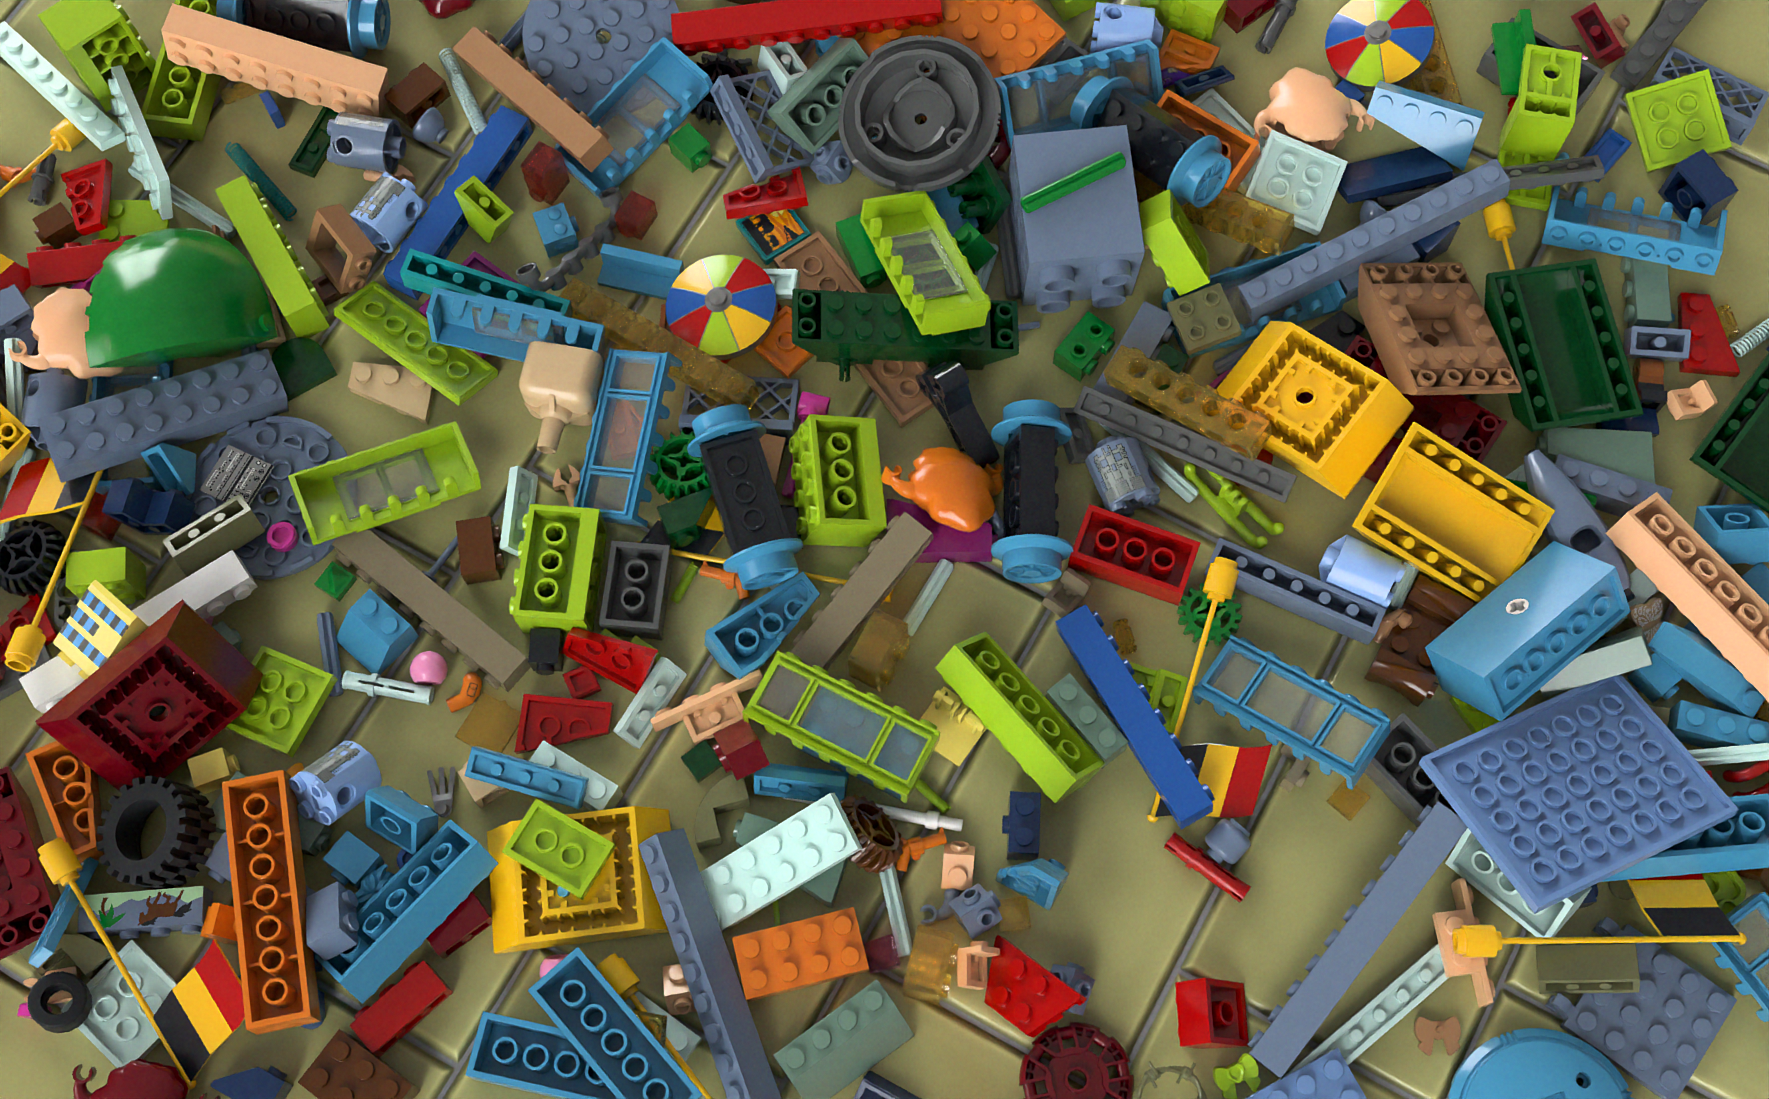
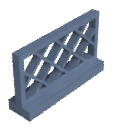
(1737, 124)
(744, 128)
(775, 427)

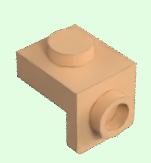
(1691, 401)
(958, 866)
(973, 965)
(676, 991)

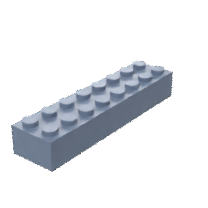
(165, 411)

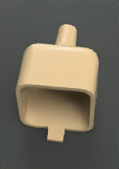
(560, 388)

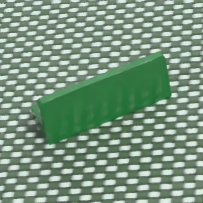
(1509, 44)

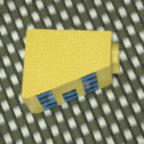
(97, 630)

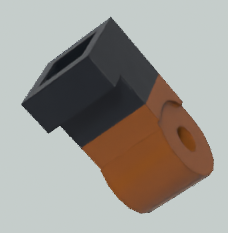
(1649, 382)

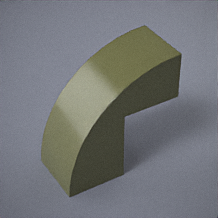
(723, 797)
(85, 953)

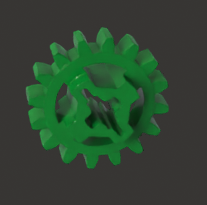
(1197, 618)

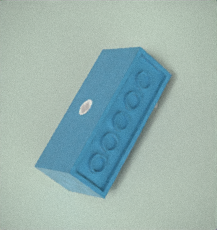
(1528, 629)

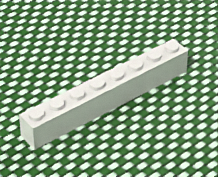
(205, 591)

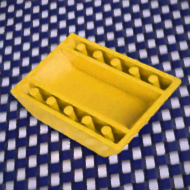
(1451, 516)

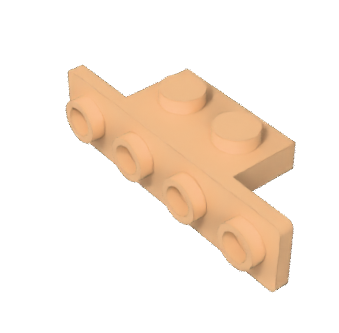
(710, 711)
(1454, 963)

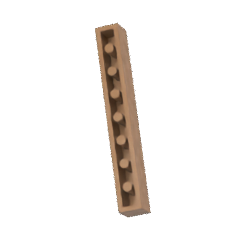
(533, 99)

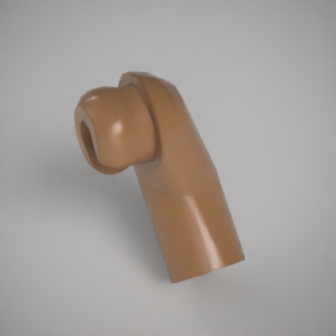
(1618, 27)
(1390, 620)

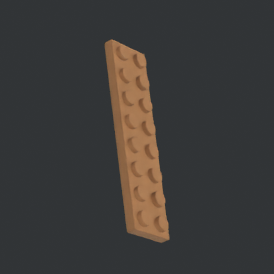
(890, 380)

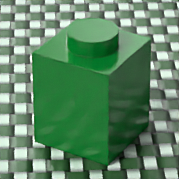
(690, 148)
(974, 246)

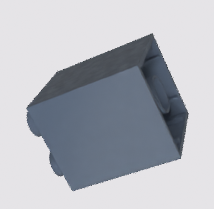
(1084, 241)

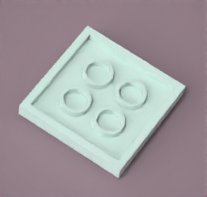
(1296, 180)
(116, 1018)

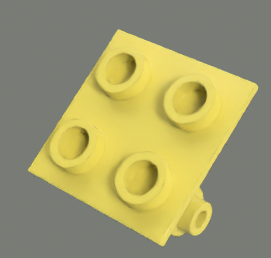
(956, 722)

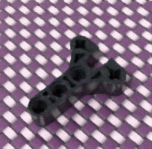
(950, 394)

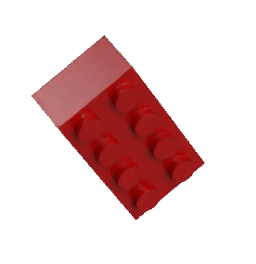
(1133, 554)

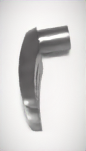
(444, 801)

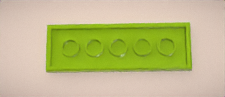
(407, 339)

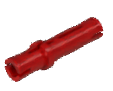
(1207, 867)

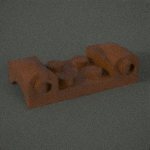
(1402, 656)

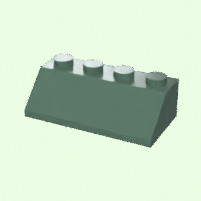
(813, 103)
(844, 1044)

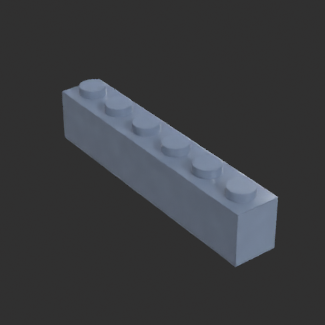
(1302, 593)

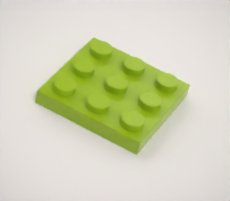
(1677, 120)
(283, 701)

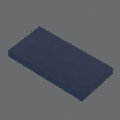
(1392, 174)

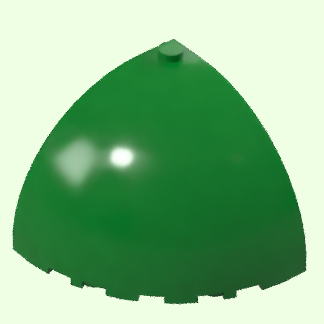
(175, 299)

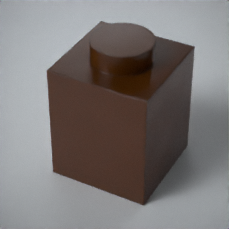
(56, 227)

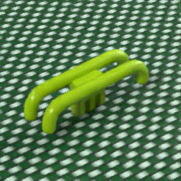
(1231, 504)

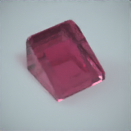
(881, 954)

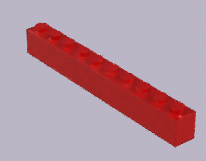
(794, 21)

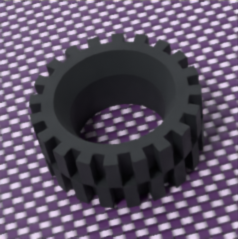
(183, 840)

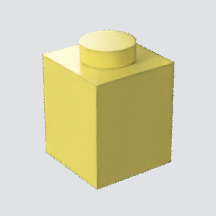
(212, 769)

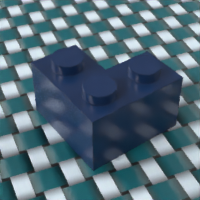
(147, 509)

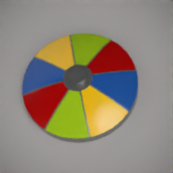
(1380, 42)
(722, 306)

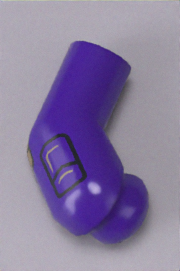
(1171, 75)

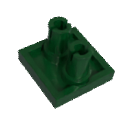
(982, 196)

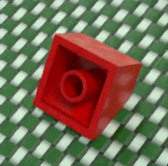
(1211, 1014)

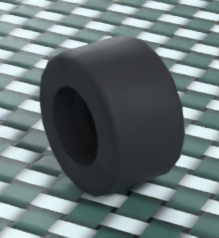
(45, 988)

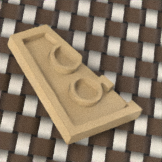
(393, 387)

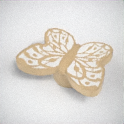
(1647, 616)

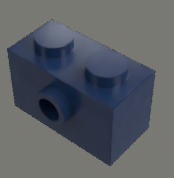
(1022, 825)

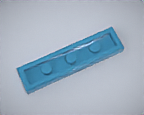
(526, 777)
(61, 916)

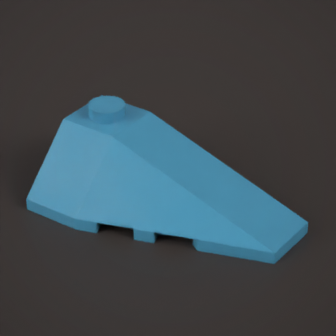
(1706, 669)
(1036, 880)

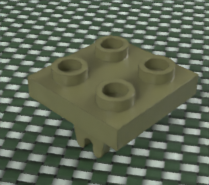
(1204, 319)

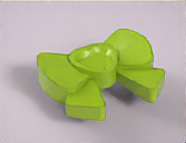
(1244, 1068)

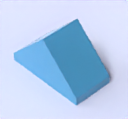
(172, 466)

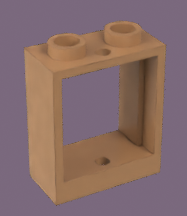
(335, 225)

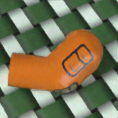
(469, 692)

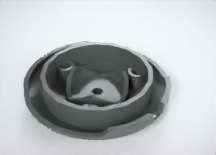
(894, 91)

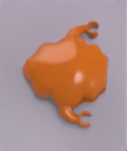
(950, 487)

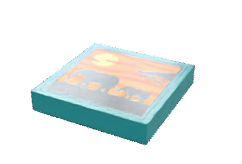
(773, 232)

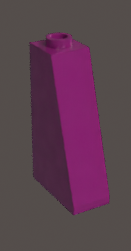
(947, 541)

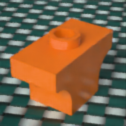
(220, 924)

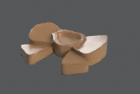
(1429, 1030)

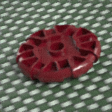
(1076, 1059)

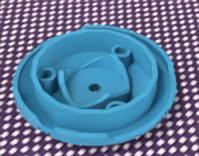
(1537, 1066)

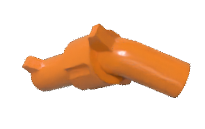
(9, 173)
(727, 578)
(916, 846)

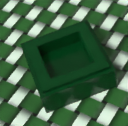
(701, 761)

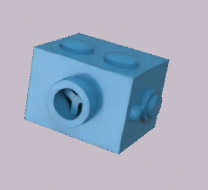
(557, 229)
(351, 860)

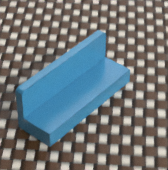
(638, 271)
(799, 782)

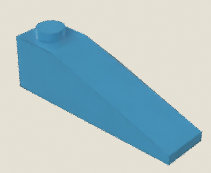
(757, 630)

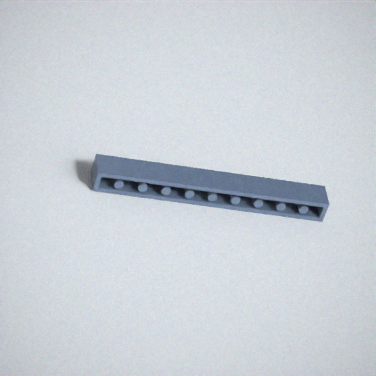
(1374, 240)
(1358, 939)
(707, 967)

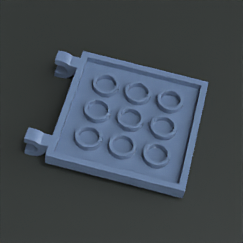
(1652, 1032)

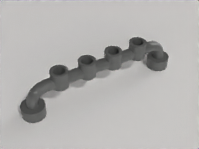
(587, 248)

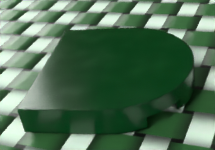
(301, 366)

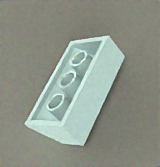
(1479, 869)

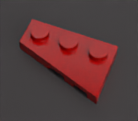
(90, 195)
(764, 199)
(25, 616)
(611, 657)
(560, 721)

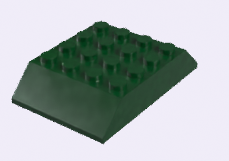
(1561, 345)
(1739, 441)

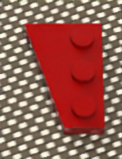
(1709, 346)

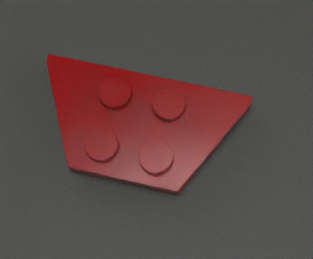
(1026, 990)

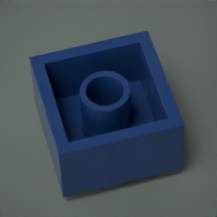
(1698, 184)

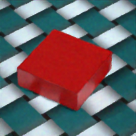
(581, 682)

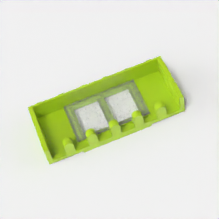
(924, 263)
(385, 483)

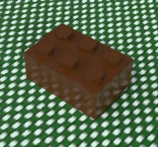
(352, 1072)

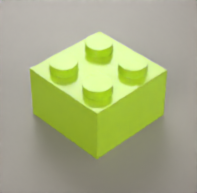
(112, 567)

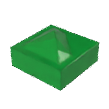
(335, 581)

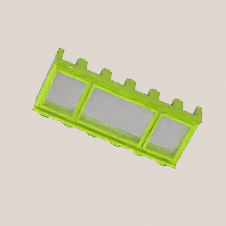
(843, 724)

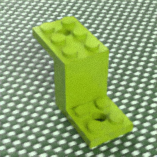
(1540, 116)

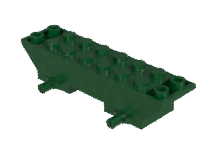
(875, 326)

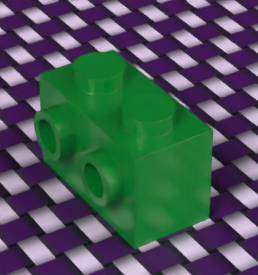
(1084, 346)

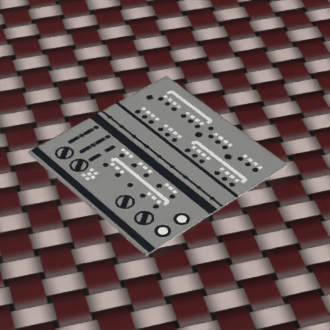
(236, 474)

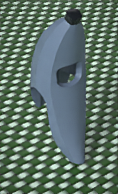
(1574, 519)

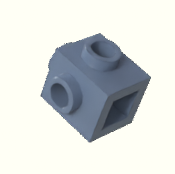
(831, 163)
(976, 910)
(1074, 976)

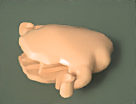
(1309, 110)
(60, 333)

